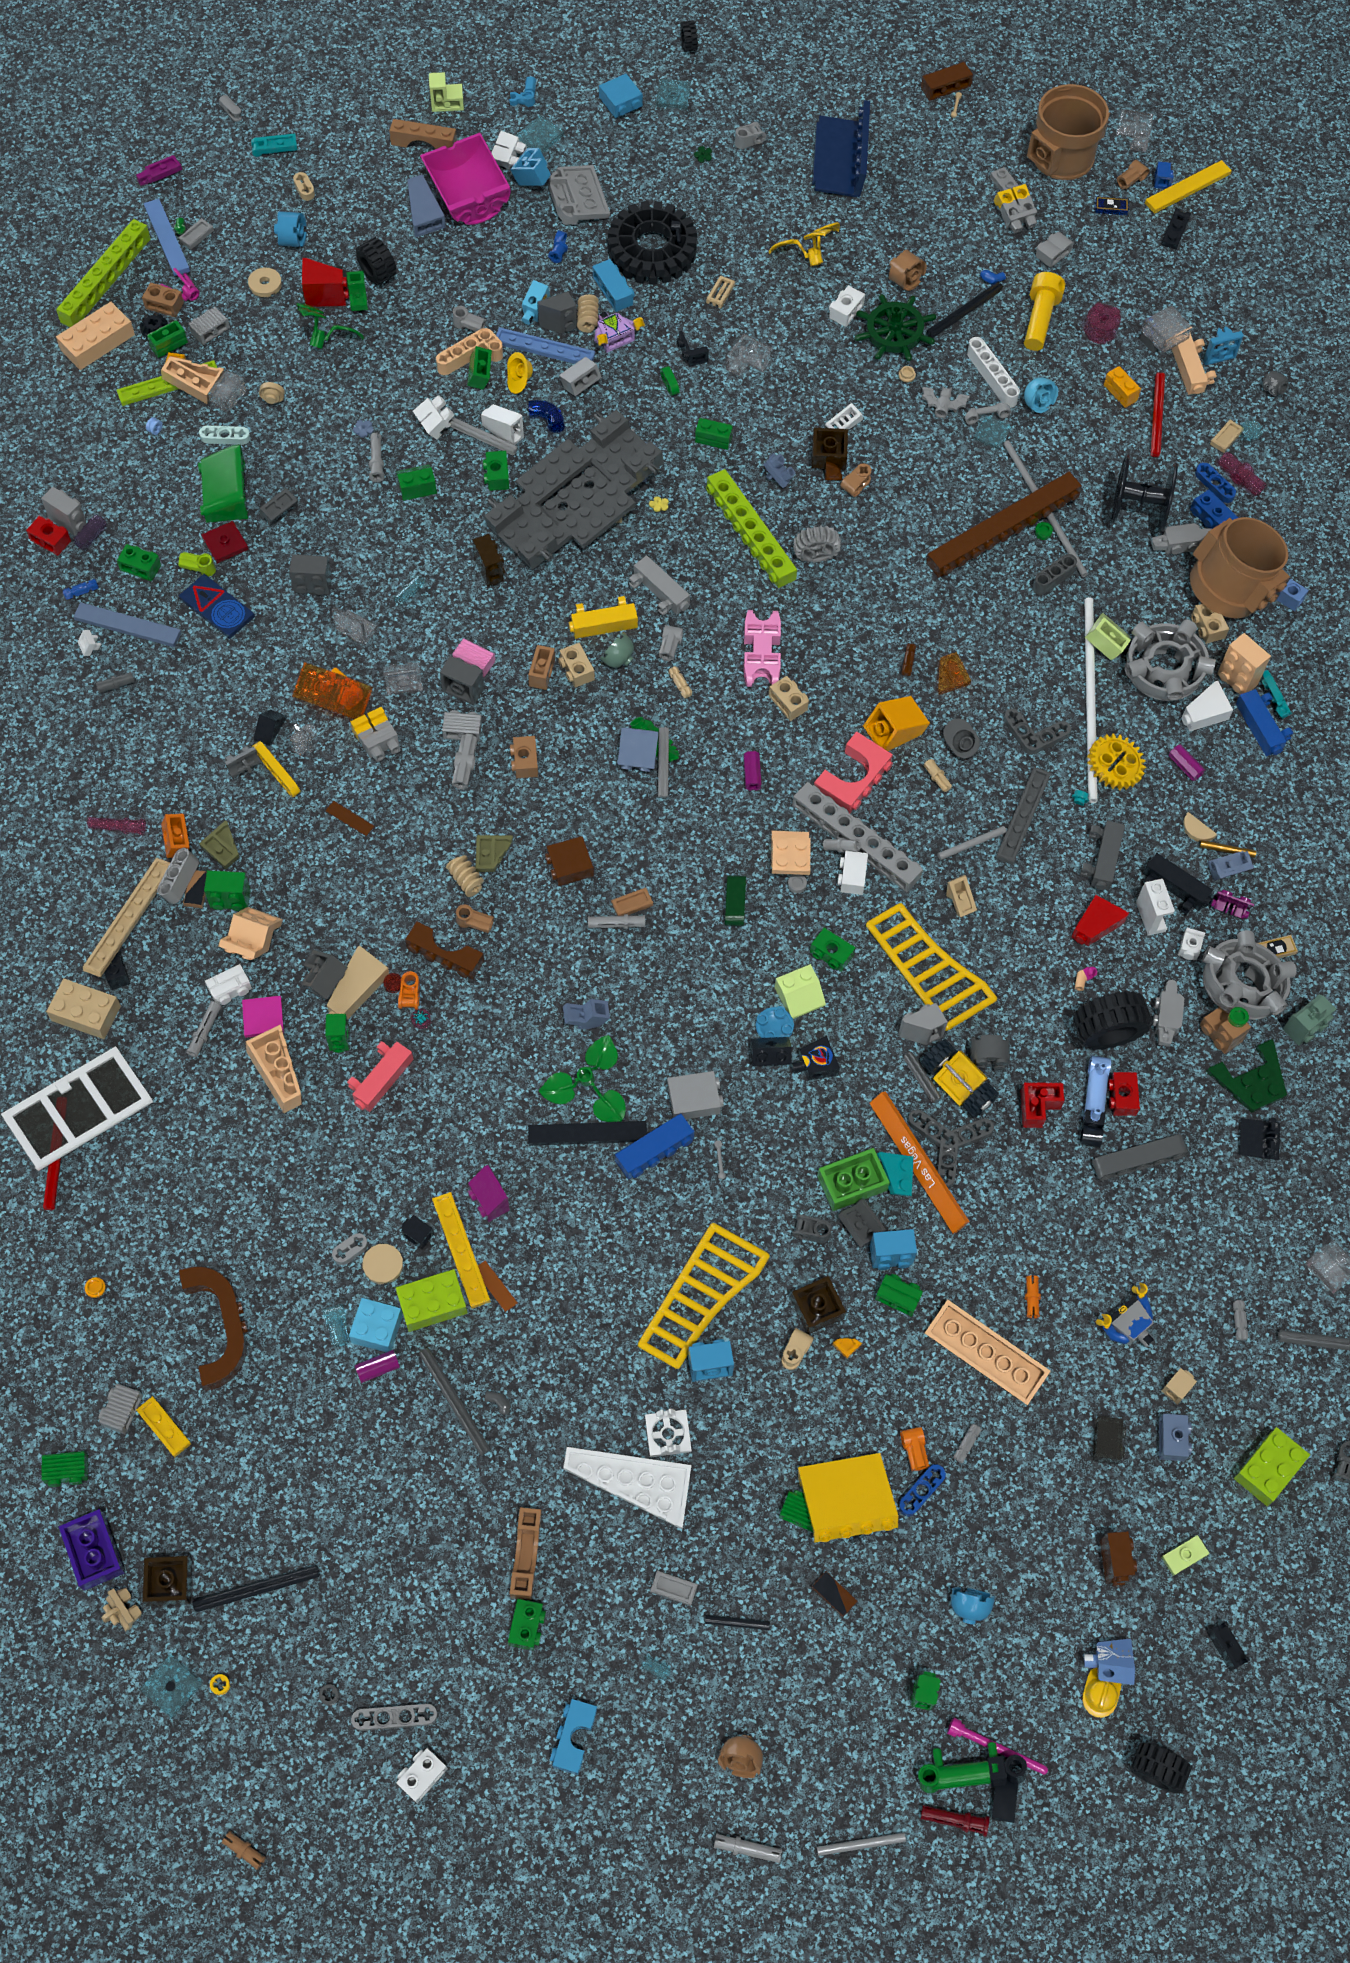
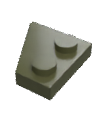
(221, 845)
(490, 851)

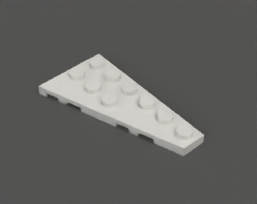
(644, 1482)

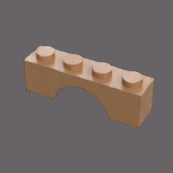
(404, 132)
(526, 1554)

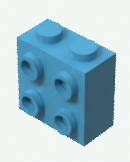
(620, 95)

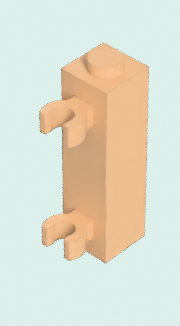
(1190, 366)

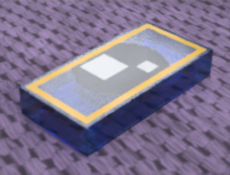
(1111, 205)

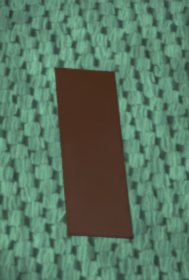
(349, 818)

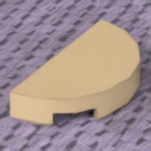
(1196, 829)

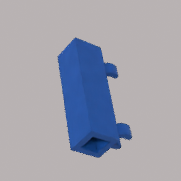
(1261, 723)

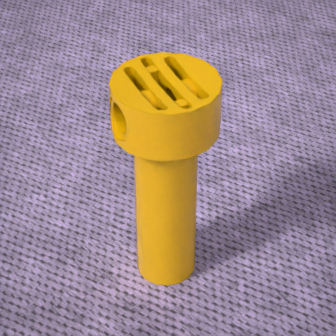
(1046, 292)

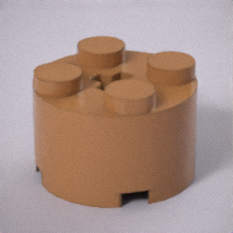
(907, 270)

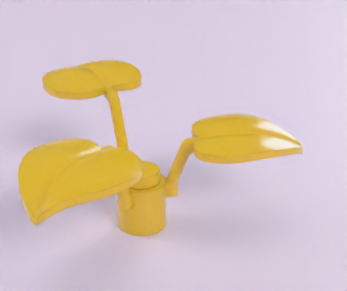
(814, 253)

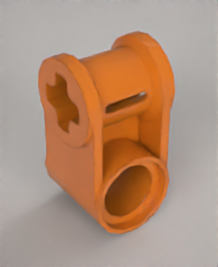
(409, 994)

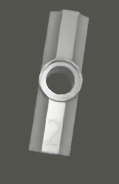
(464, 761)

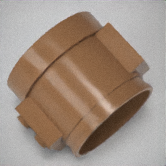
(1068, 131)
(1239, 567)

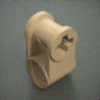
(797, 1347)

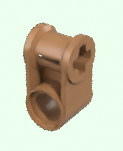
(857, 480)

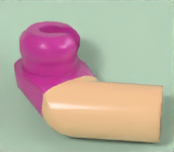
(1083, 976)

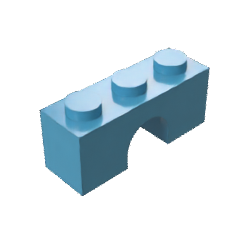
(578, 1716)

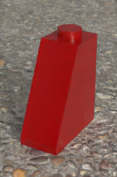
(1098, 921)

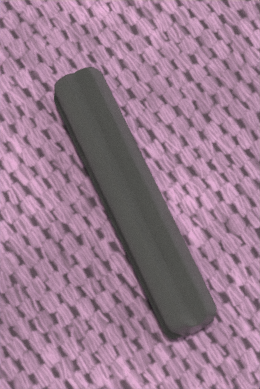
(922, 1077)

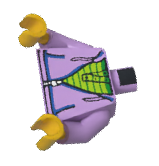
(616, 330)

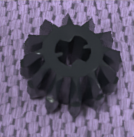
(151, 324)

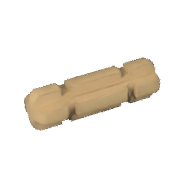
(680, 682)

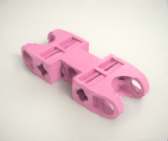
(762, 636)

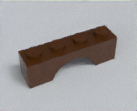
(463, 961)

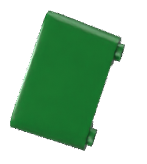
(223, 485)

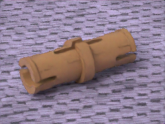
(243, 1850)

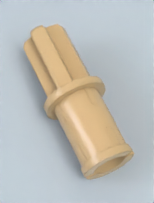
(937, 775)

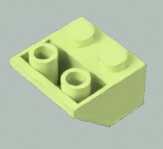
(1108, 637)

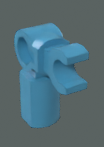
(527, 97)

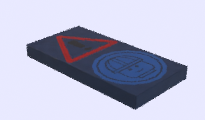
(216, 606)

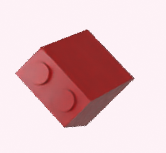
(323, 284)

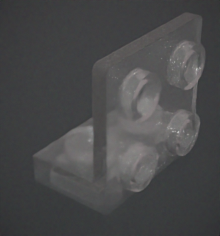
(353, 625)

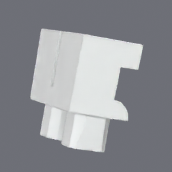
(506, 150)
(432, 417)

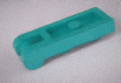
(273, 144)

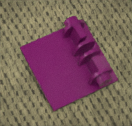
(1226, 896)

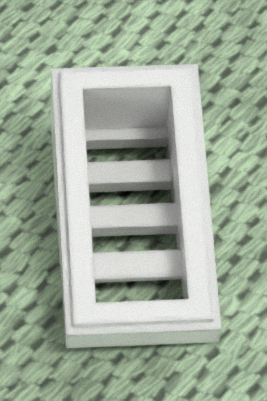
(850, 409)

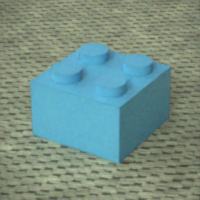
(375, 1325)

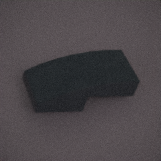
(1005, 1802)

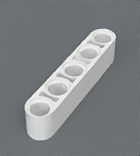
(993, 371)

